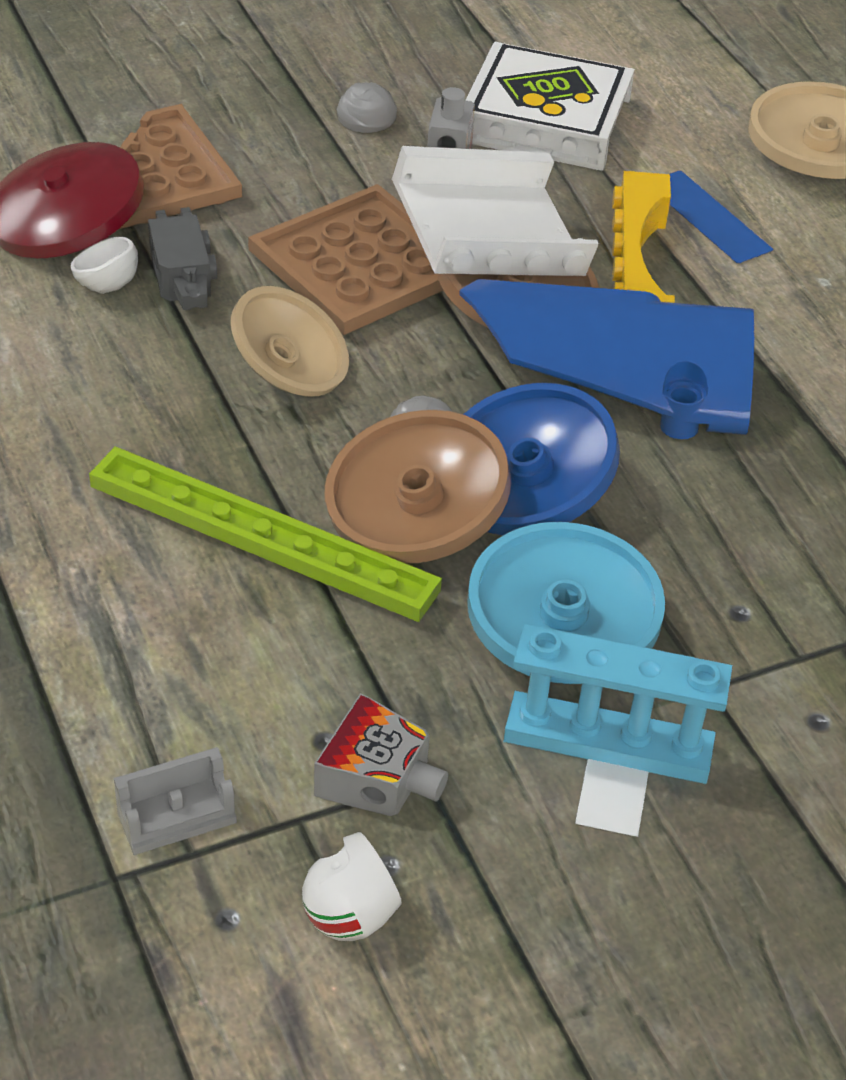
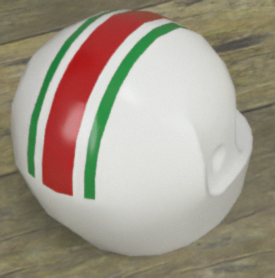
(350, 892)

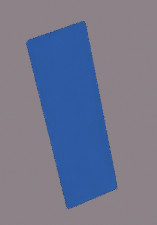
(714, 220)

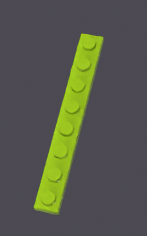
(267, 533)

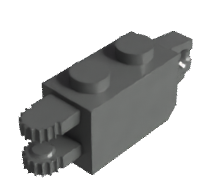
(182, 258)

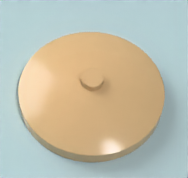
(802, 127)

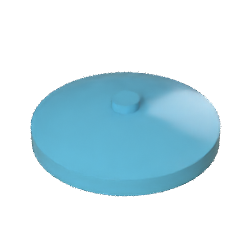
(567, 582)

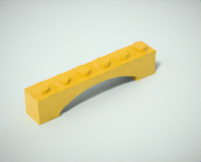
(639, 210)

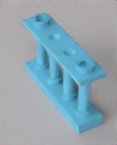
(609, 735)

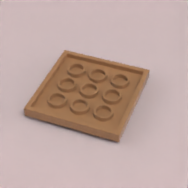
(351, 258)

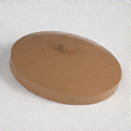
(418, 485)

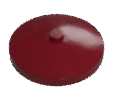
(68, 199)

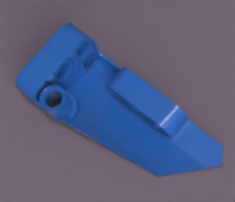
(628, 344)

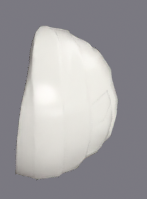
(106, 265)

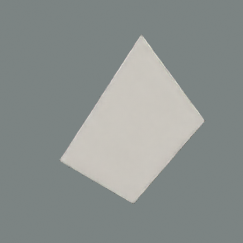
(612, 798)

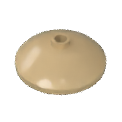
(289, 341)

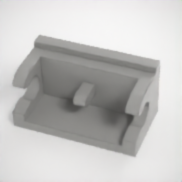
(174, 801)

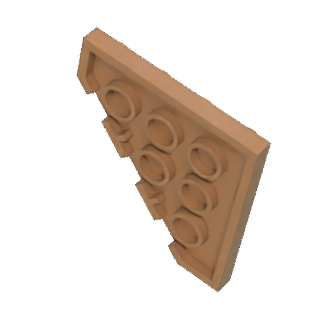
(177, 165)

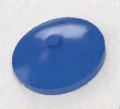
(556, 448)

